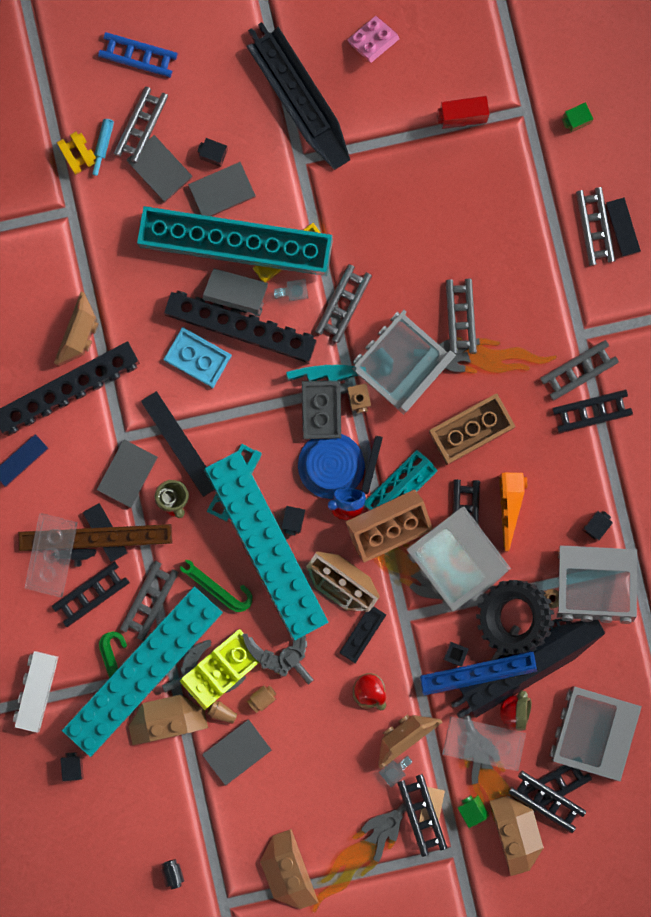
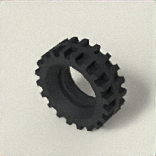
(491, 617)

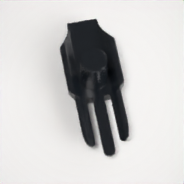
(81, 554)

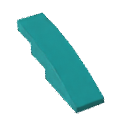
(315, 373)

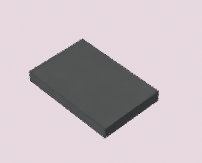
(160, 169)
(222, 190)
(235, 291)
(321, 409)
(127, 473)
(237, 752)

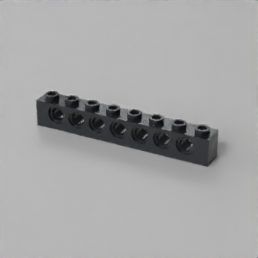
(178, 299)
(71, 378)

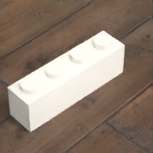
(36, 691)

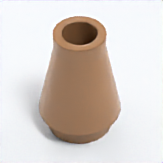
(221, 712)

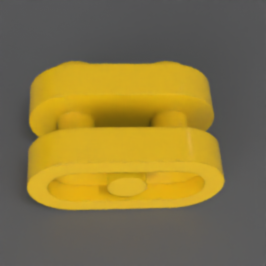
(78, 141)

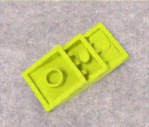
(219, 670)

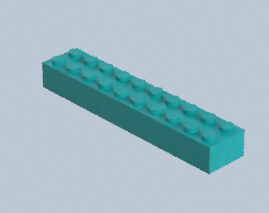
(235, 241)
(266, 545)
(142, 671)

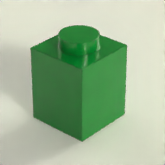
(577, 117)
(473, 810)

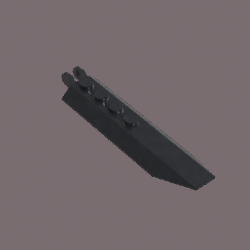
(299, 95)
(559, 649)

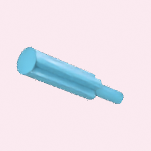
(102, 144)

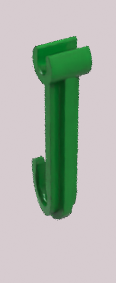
(216, 590)
(107, 653)

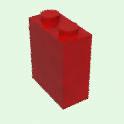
(463, 112)

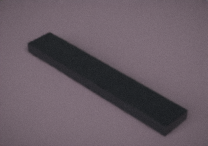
(178, 442)

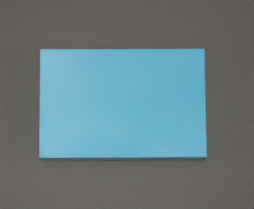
(197, 357)

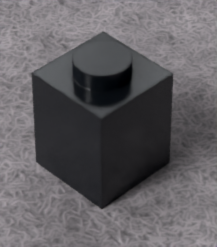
(212, 152)
(293, 520)
(598, 525)
(455, 654)
(72, 767)

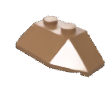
(78, 333)
(342, 582)
(166, 719)
(404, 736)
(517, 833)
(287, 872)

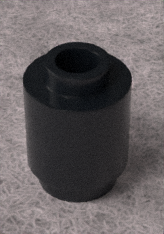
(172, 874)

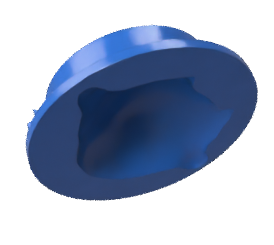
(330, 465)

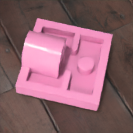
(373, 39)

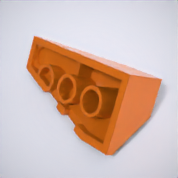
(511, 497)

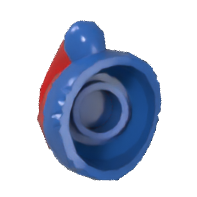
(347, 503)

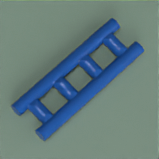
(131, 44)

